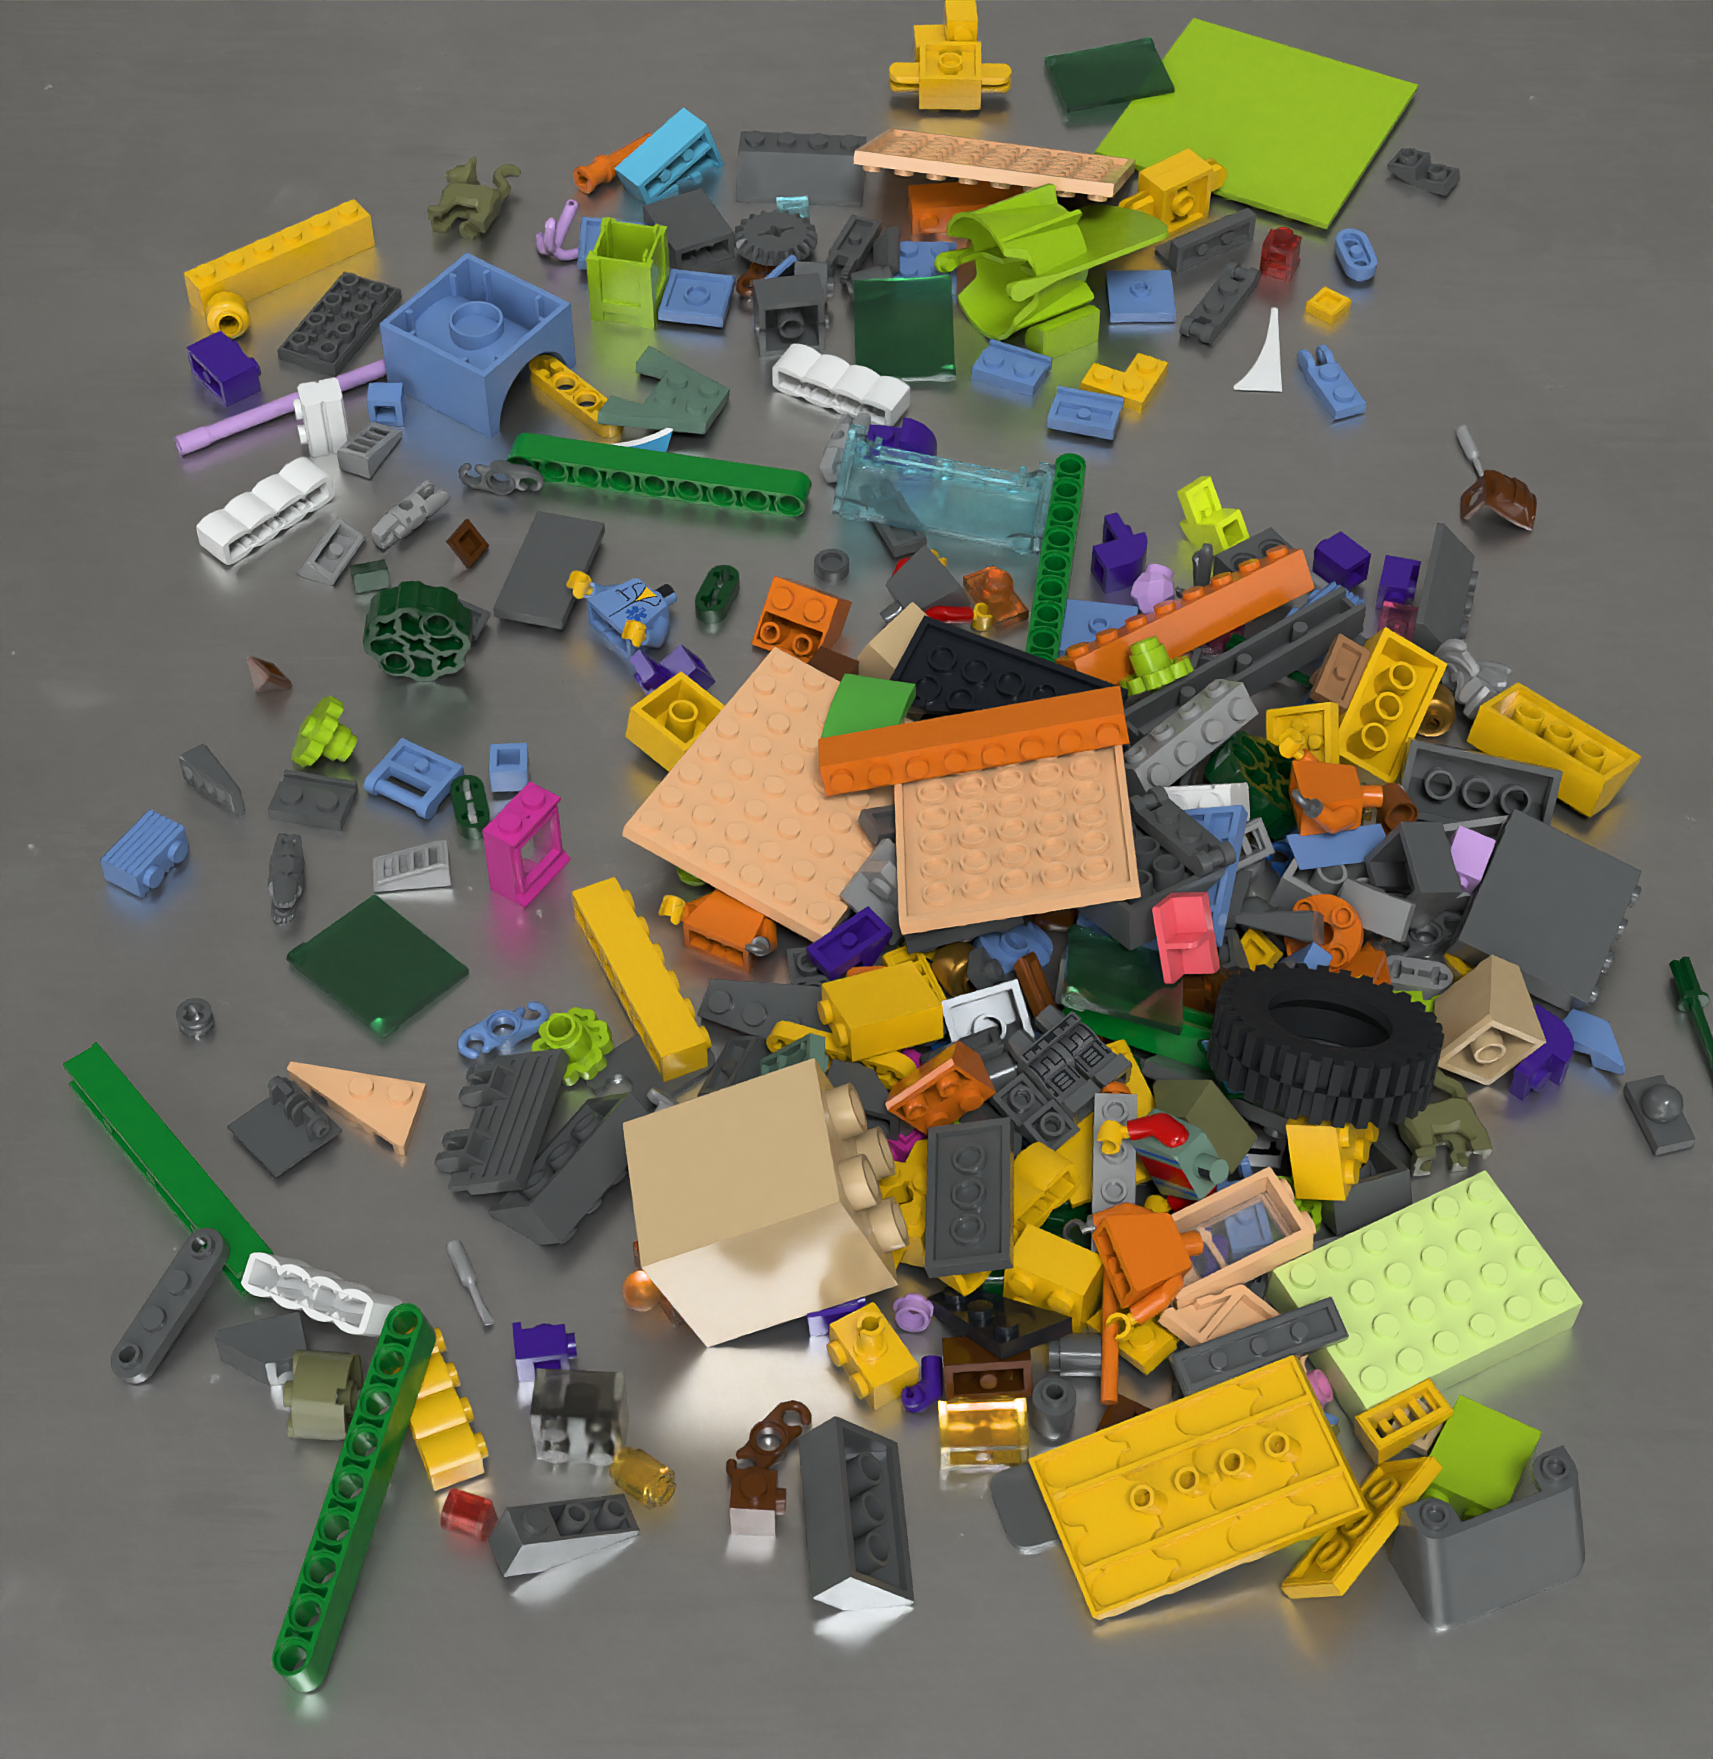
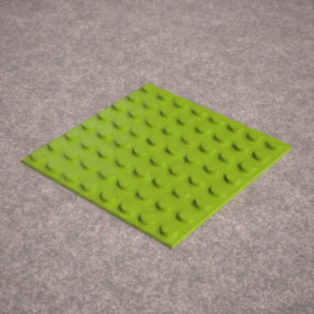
(1275, 116)

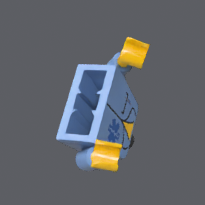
(626, 613)

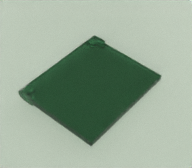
(1109, 75)
(905, 327)
(377, 965)
(1120, 982)

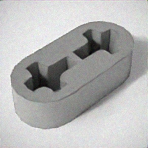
(1416, 975)

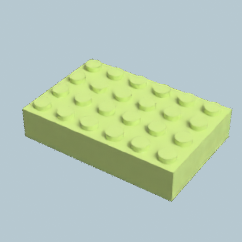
(1429, 1294)

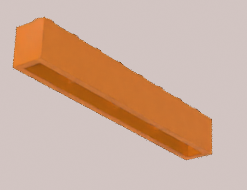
(1198, 615)
(973, 741)

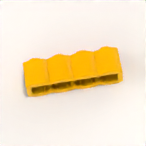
(1040, 1184)
(442, 1424)

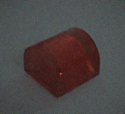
(468, 1515)

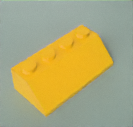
(1387, 706)
(1537, 731)

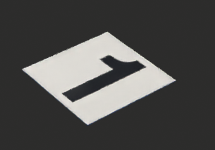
(1266, 1150)

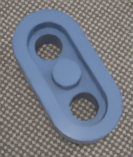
(1356, 254)

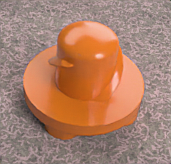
(1341, 929)

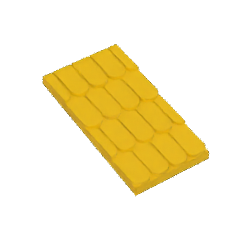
(1197, 1487)

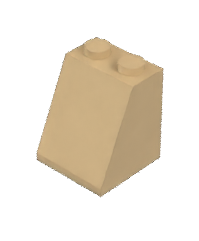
(888, 646)
(1487, 1022)

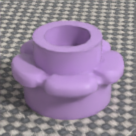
(913, 1312)

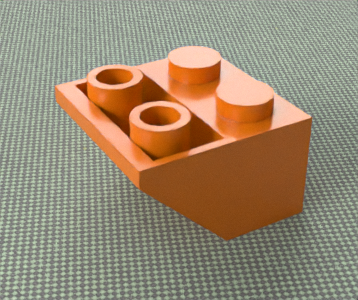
(800, 619)
(942, 1089)

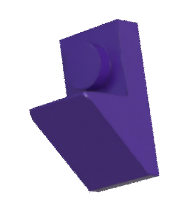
(851, 944)

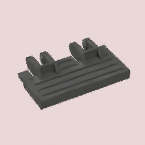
(508, 1125)

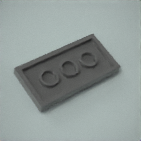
(970, 1198)

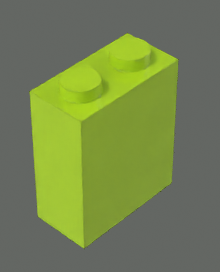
(1481, 1459)

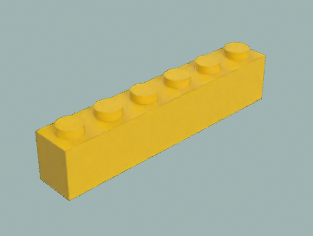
(283, 256)
(640, 979)

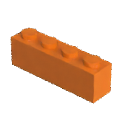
(936, 203)

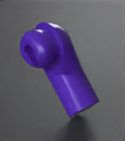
(928, 1389)

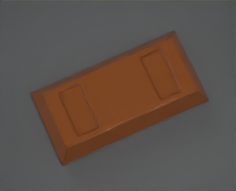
(1034, 983)

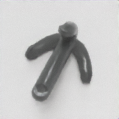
(1201, 567)

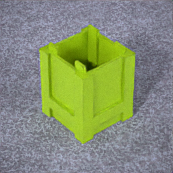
(628, 272)

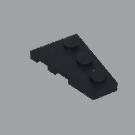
(999, 1322)

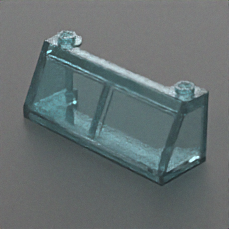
(943, 495)

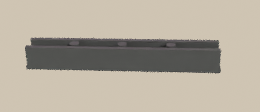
(1257, 660)

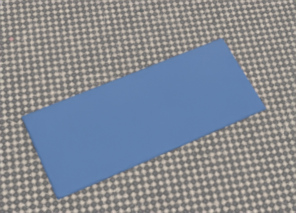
(1337, 848)

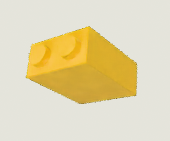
(881, 1011)

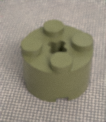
(322, 1394)

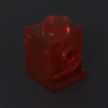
(1282, 247)

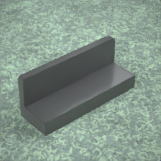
(1208, 241)

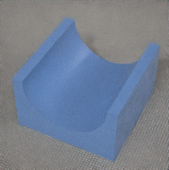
(471, 337)

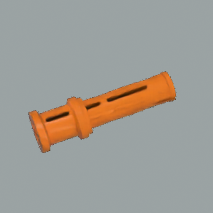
(604, 166)

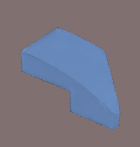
(1595, 1038)

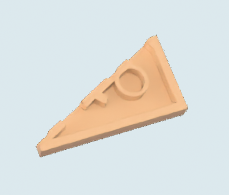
(375, 1102)

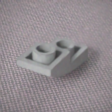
(1379, 910)

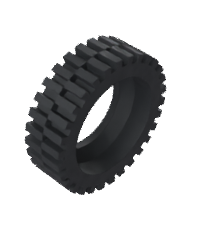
(1375, 1079)

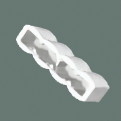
(836, 384)
(265, 511)
(318, 1293)

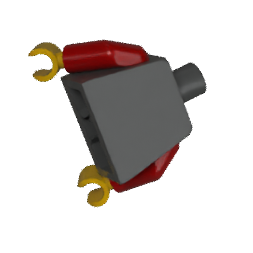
(933, 590)

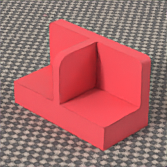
(1185, 935)

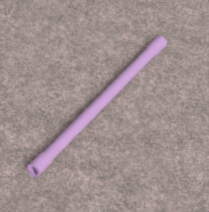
(206, 435)

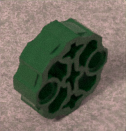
(418, 631)
(1268, 777)

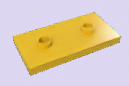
(1346, 1550)

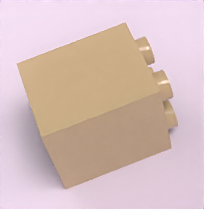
(763, 1202)

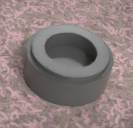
(831, 565)

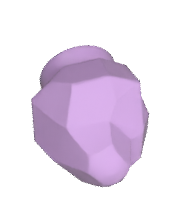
(1153, 587)

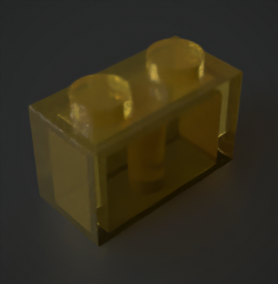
(983, 1433)

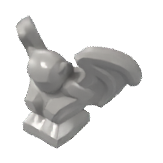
(1470, 679)

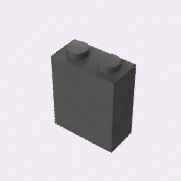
(695, 230)

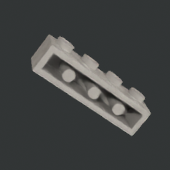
(1188, 736)

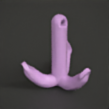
(551, 241)

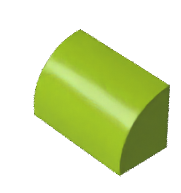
(1064, 332)

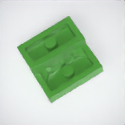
(867, 704)

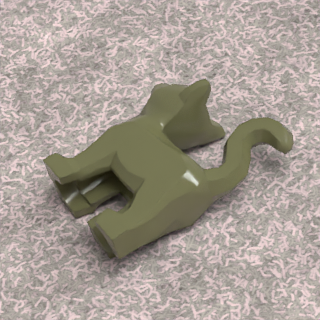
(471, 200)
(1445, 1123)

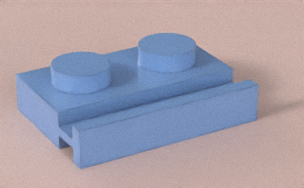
(1011, 367)
(1085, 412)

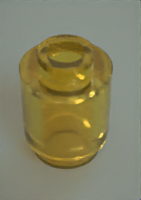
(643, 1477)

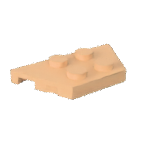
(1218, 1315)

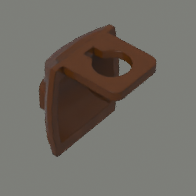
(1504, 496)

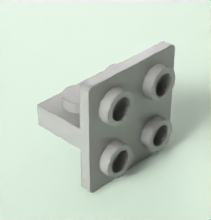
(877, 887)

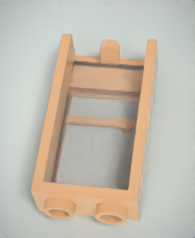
(1243, 1234)

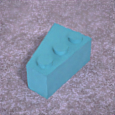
(669, 157)

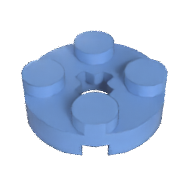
(1005, 945)

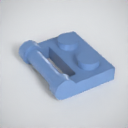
(418, 768)

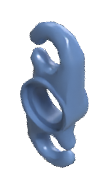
(484, 1030)

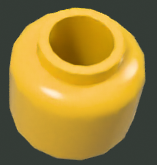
(227, 313)

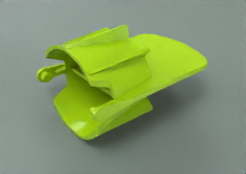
(1038, 255)

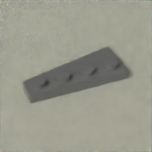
(758, 1006)

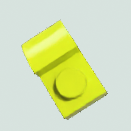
(1207, 519)

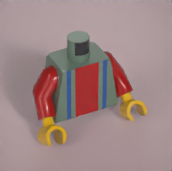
(1174, 1155)

